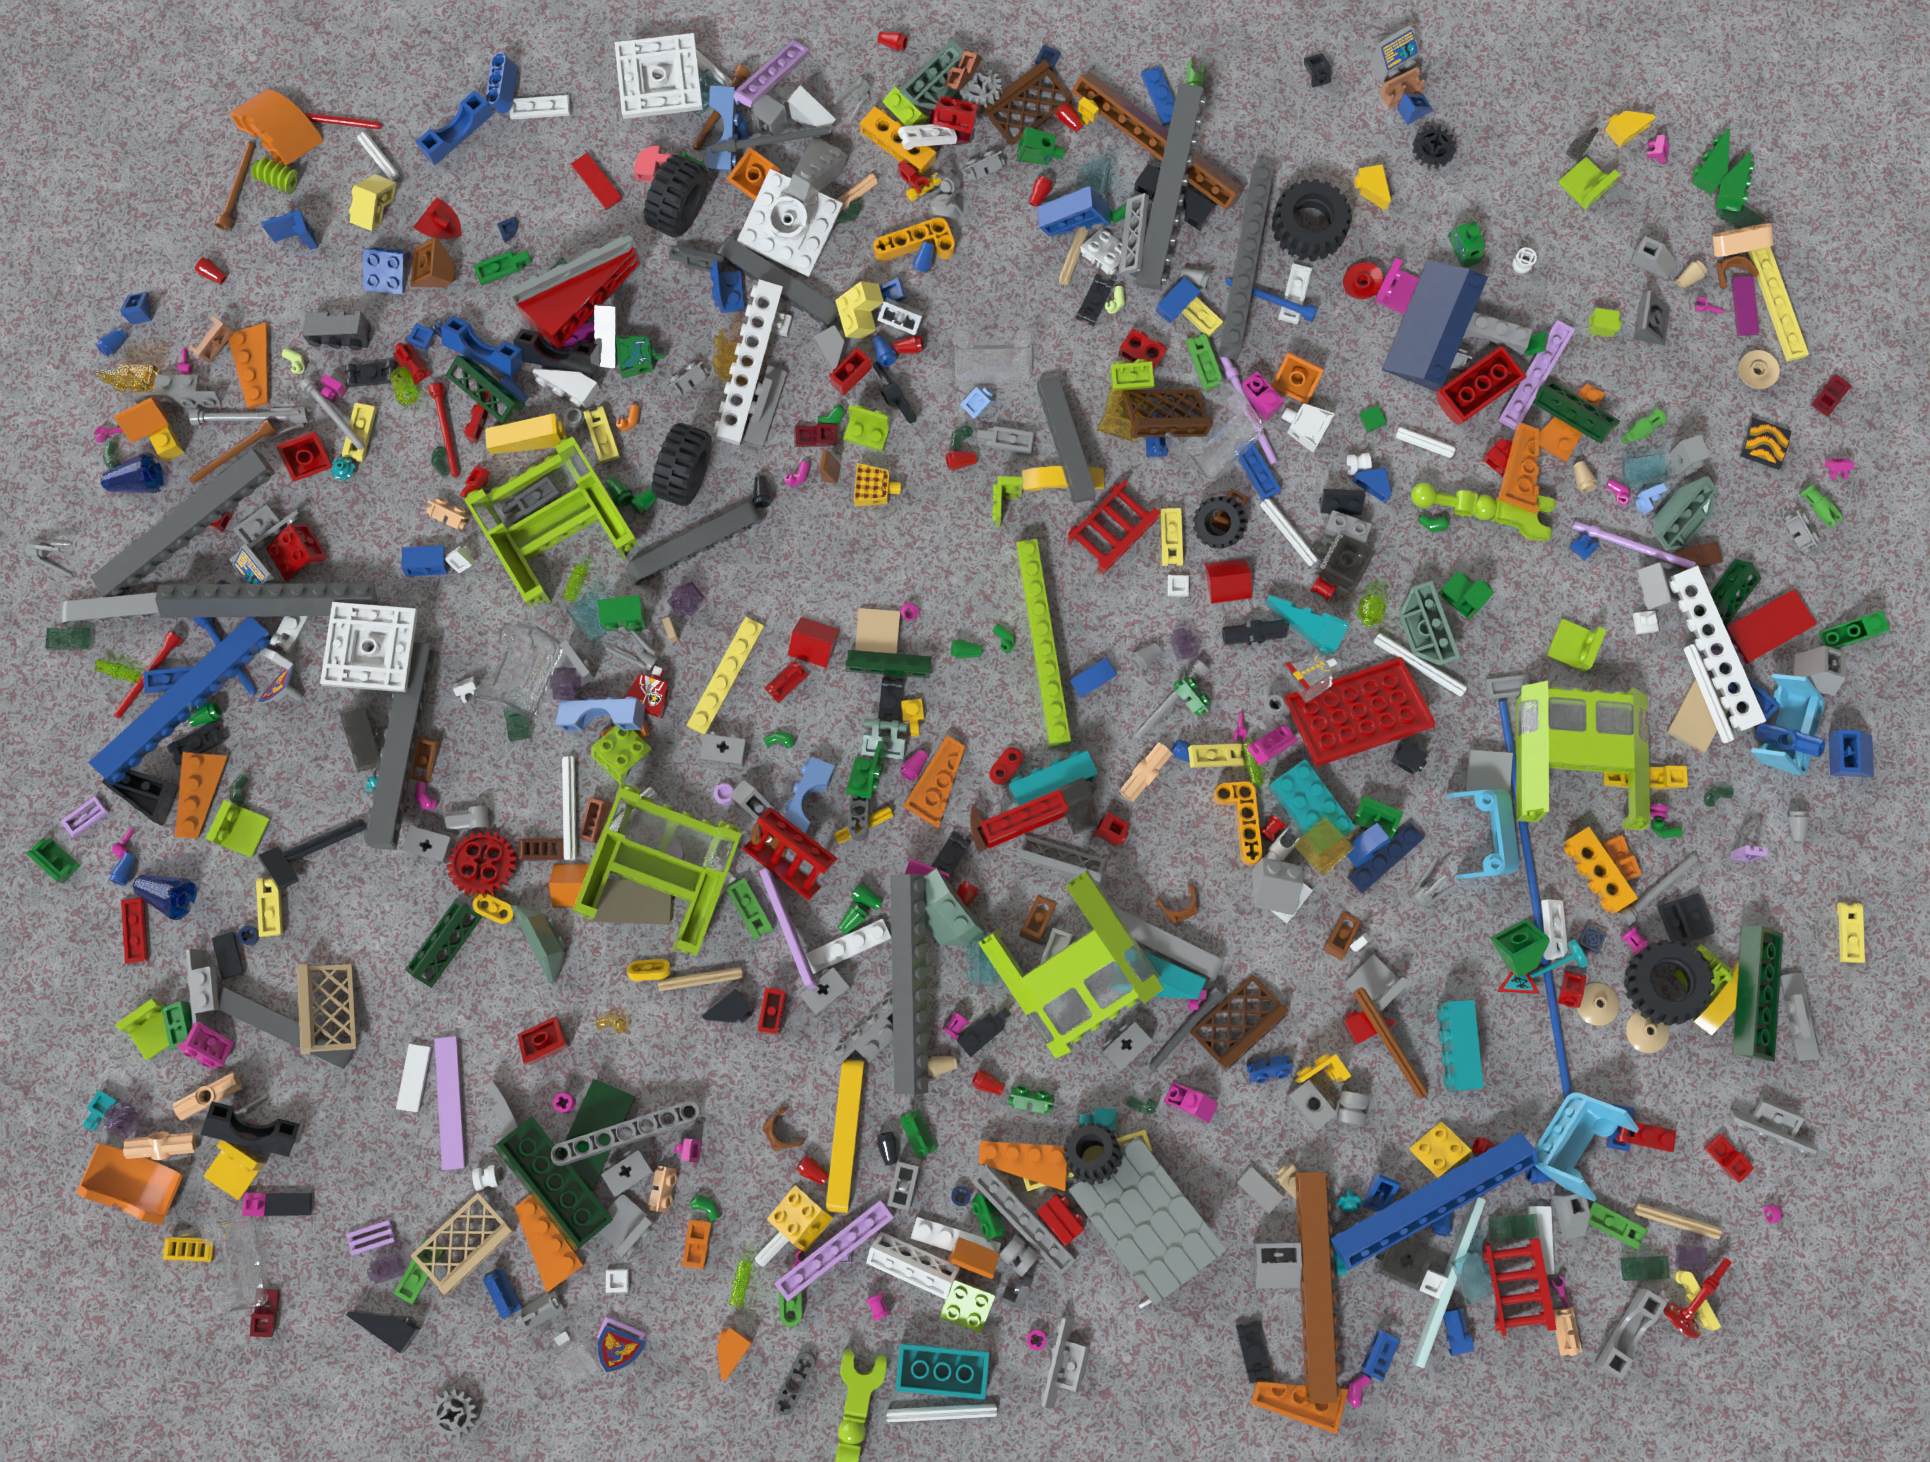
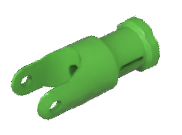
(1194, 78)
(1644, 426)
(1822, 506)

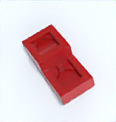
(1728, 1158)

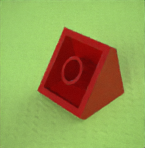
(304, 455)
(1228, 580)
(813, 642)
(542, 1041)

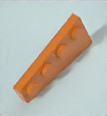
(251, 361)
(1560, 437)
(1520, 476)
(196, 788)
(933, 788)
(1030, 1161)
(549, 1248)
(1292, 1403)

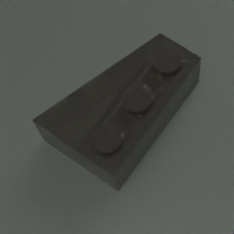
(362, 735)
(1080, 805)

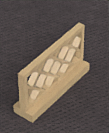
(306, 1004)
(472, 1260)

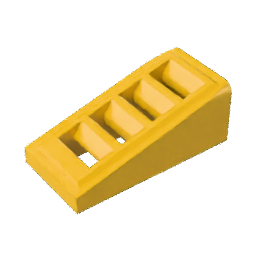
(169, 1249)

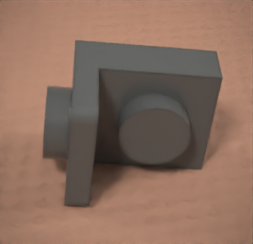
(1017, 1296)

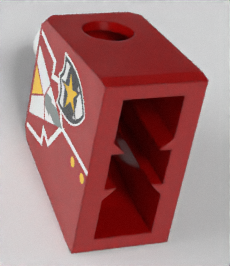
(651, 692)

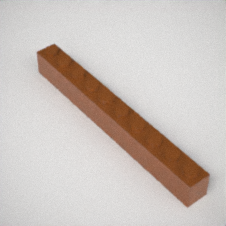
(1154, 137)
(1316, 1288)

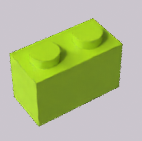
(904, 109)

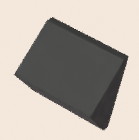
(1652, 319)

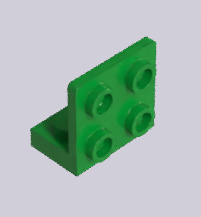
(865, 773)

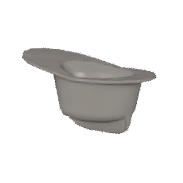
(953, 213)

